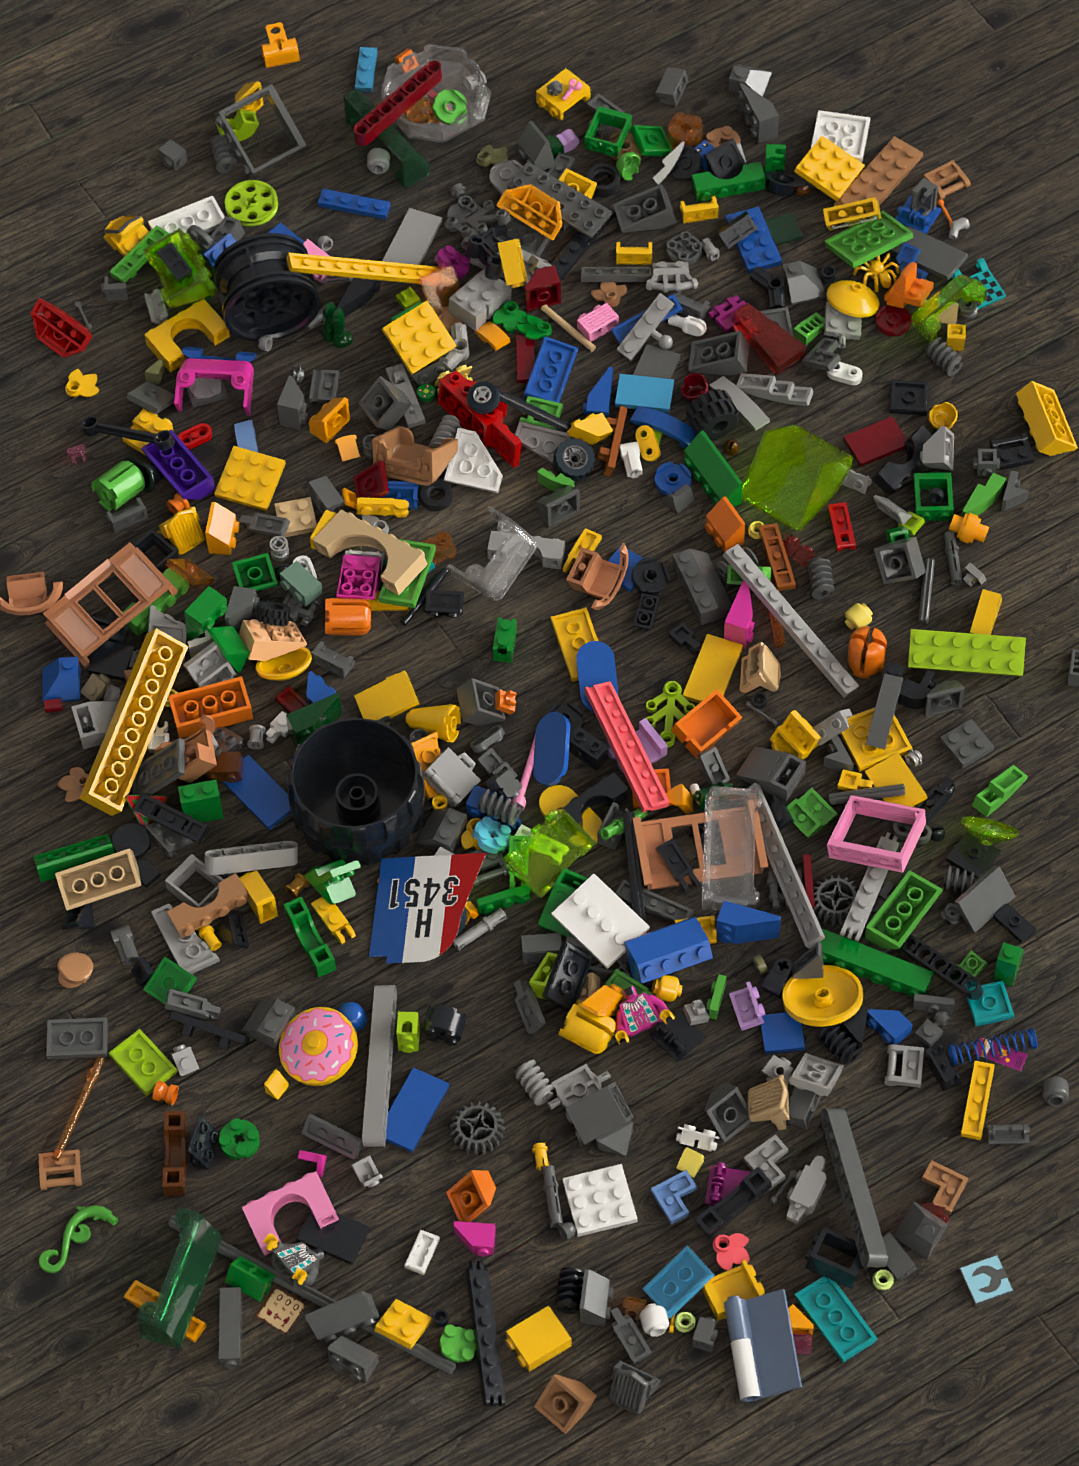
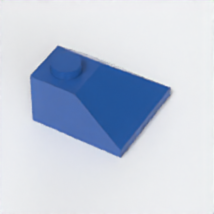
(62, 680)

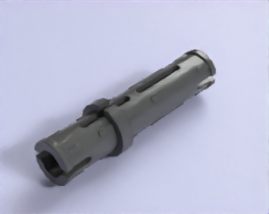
(952, 551)
(551, 1190)

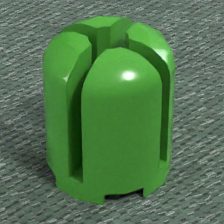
(118, 485)

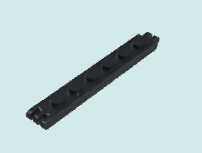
(485, 1334)

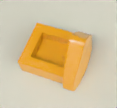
(347, 447)
(681, 797)

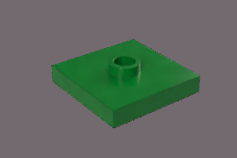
(651, 140)
(169, 976)

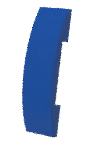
(197, 353)
(665, 424)

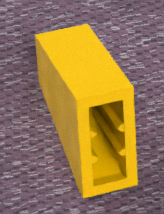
(986, 612)
(261, 898)

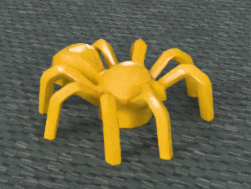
(877, 271)

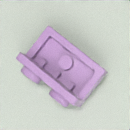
(747, 1008)

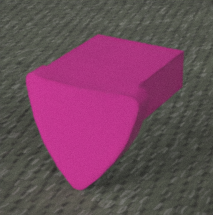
(313, 1157)

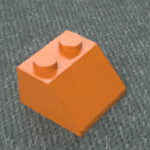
(725, 525)

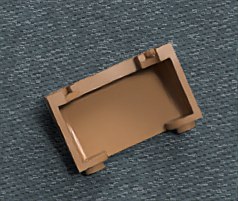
(410, 460)

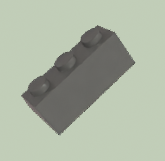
(343, 1317)

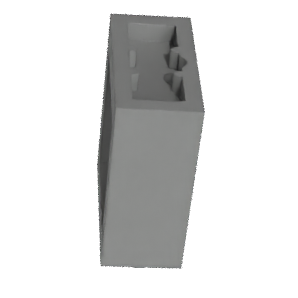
(183, 872)

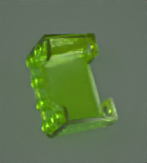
(191, 289)
(548, 851)

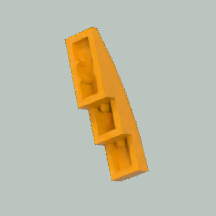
(140, 1294)

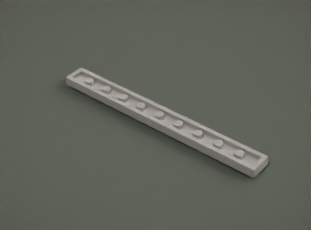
(790, 620)
(788, 876)

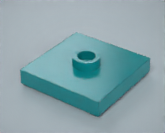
(992, 1006)

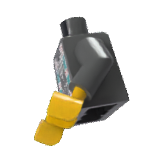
(294, 1261)

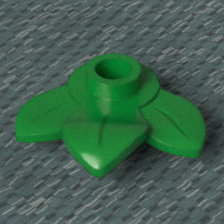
(509, 318)
(535, 328)

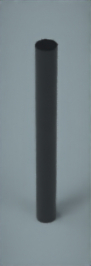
(422, 599)

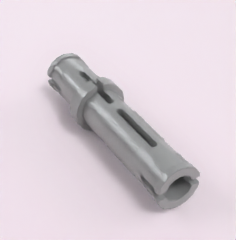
(482, 927)

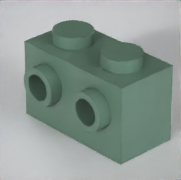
(300, 583)

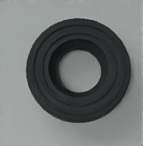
(436, 505)

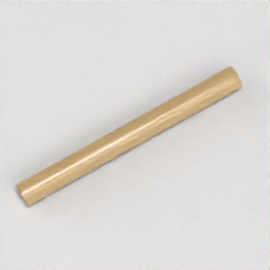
(566, 326)

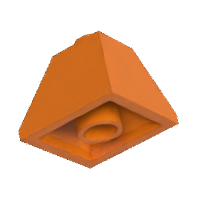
(471, 1195)

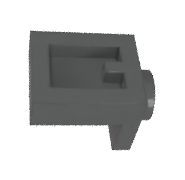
(114, 291)

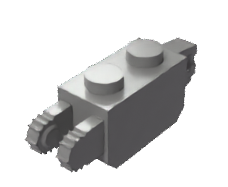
(807, 1191)

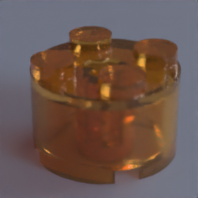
(685, 128)

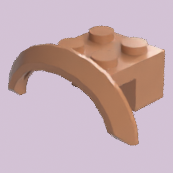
(597, 576)
(29, 594)
(198, 751)

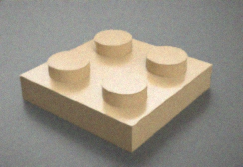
(300, 515)

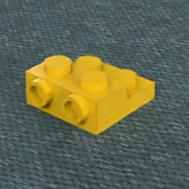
(147, 422)

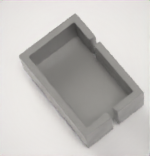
(479, 300)

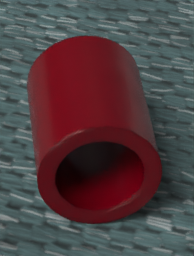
(53, 705)

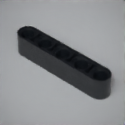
(948, 973)

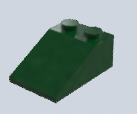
(307, 719)

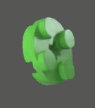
(440, 109)

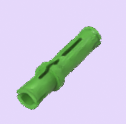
(617, 826)

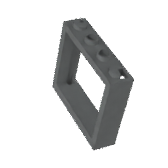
(284, 118)

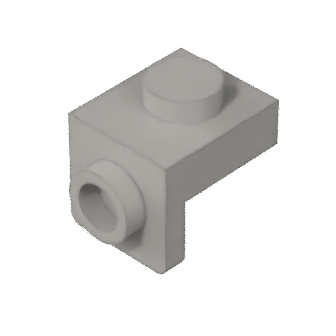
(184, 1059)
(366, 1172)

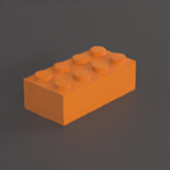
(223, 701)

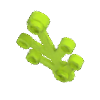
(669, 710)

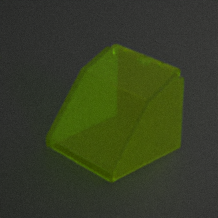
(794, 475)

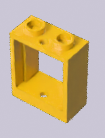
(513, 263)

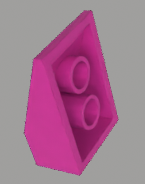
(739, 622)

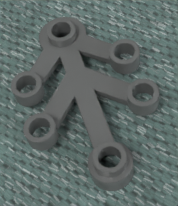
(455, 223)

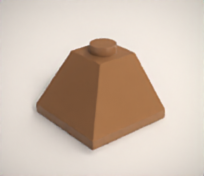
(565, 1402)

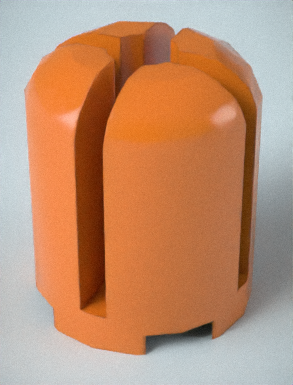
(347, 617)
(872, 652)

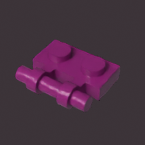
(723, 318)

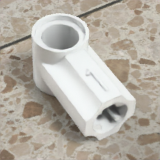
(631, 456)

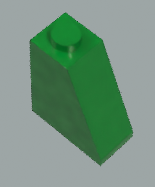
(1008, 963)

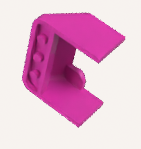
(239, 372)

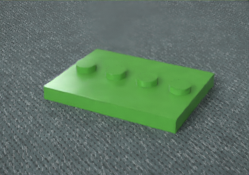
(868, 240)

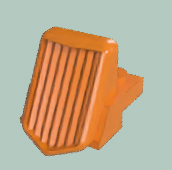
(908, 289)

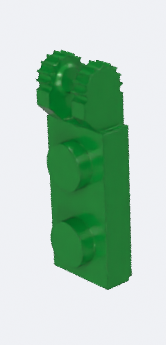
(503, 899)

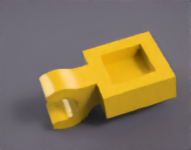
(852, 781)

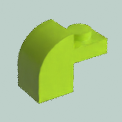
(243, 124)

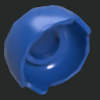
(354, 1014)

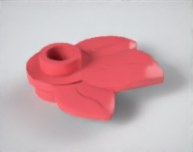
(733, 1252)

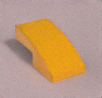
(493, 335)

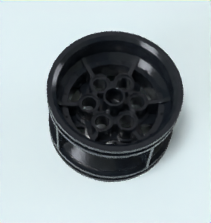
(260, 291)

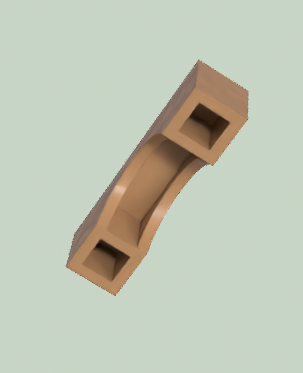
(188, 918)

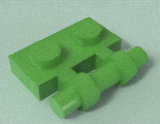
(549, 406)

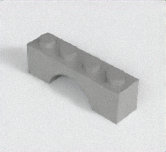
(549, 551)

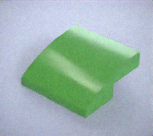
(811, 813)

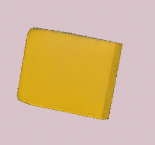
(276, 1085)

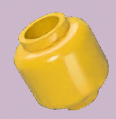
(666, 988)

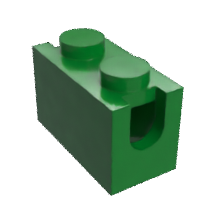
(504, 639)

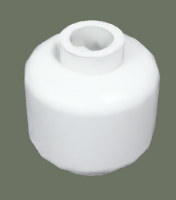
(654, 1320)

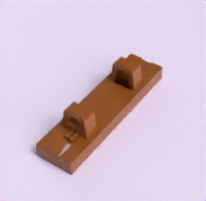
(610, 454)
(777, 557)

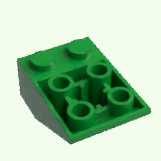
(564, 886)

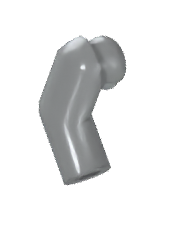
(957, 225)

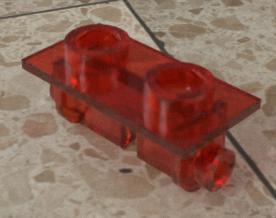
(803, 553)

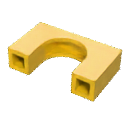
(198, 316)

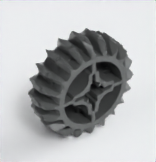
(844, 902)
(490, 1135)

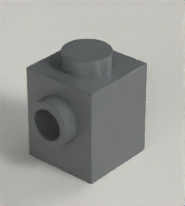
(173, 155)

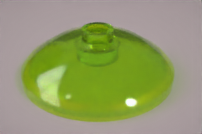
(989, 830)

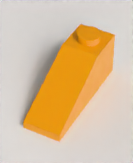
(605, 1001)

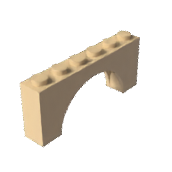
(348, 531)

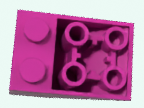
(359, 577)

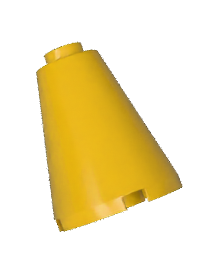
(437, 719)

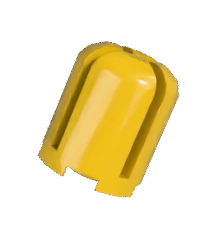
(587, 1029)

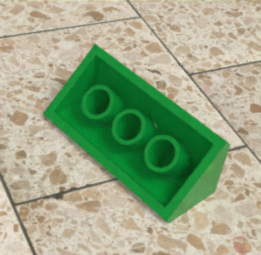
(72, 856)

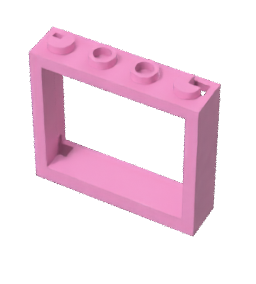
(869, 855)

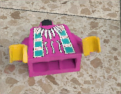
(639, 1014)

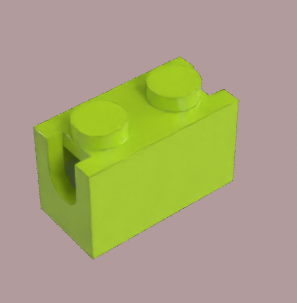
(409, 1035)

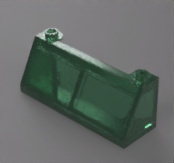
(172, 1313)

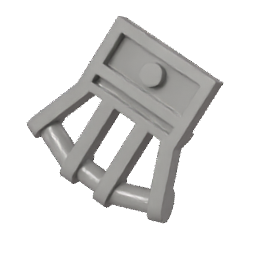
(671, 272)

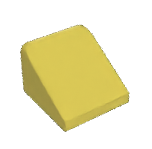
(690, 1161)

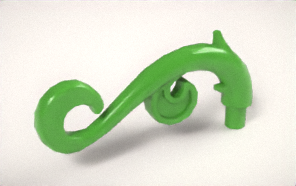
(95, 1211)

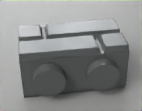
(504, 784)

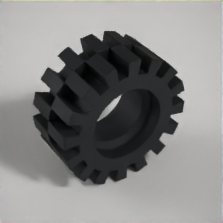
(273, 613)

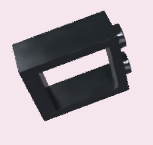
(159, 541)
(829, 1268)

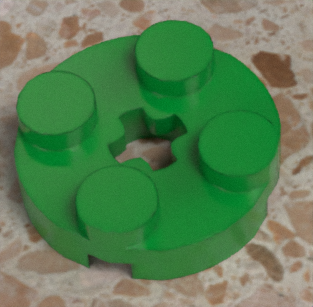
(235, 1129)

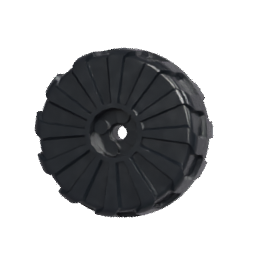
(352, 761)

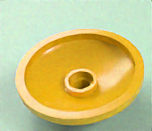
(852, 298)
(284, 666)

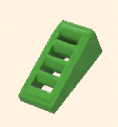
(804, 338)

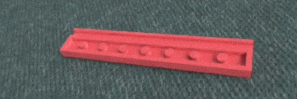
(627, 747)

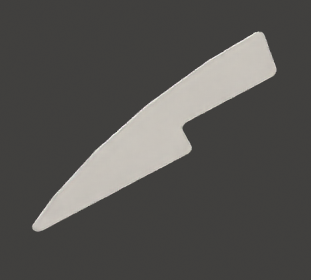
(669, 162)

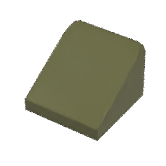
(155, 372)

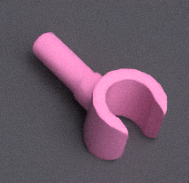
(578, 86)

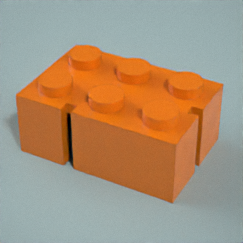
(706, 723)

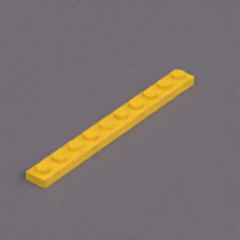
(357, 268)

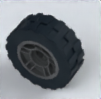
(582, 455)

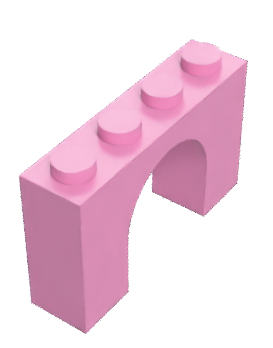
(306, 1190)

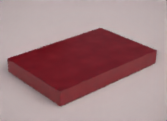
(875, 441)

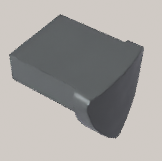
(679, 499)

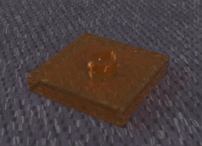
(440, 286)
(190, 571)

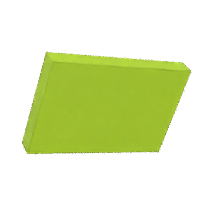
(142, 1062)

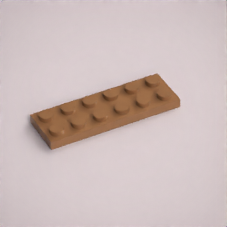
(883, 173)

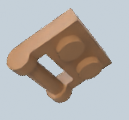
(945, 175)
(67, 1163)

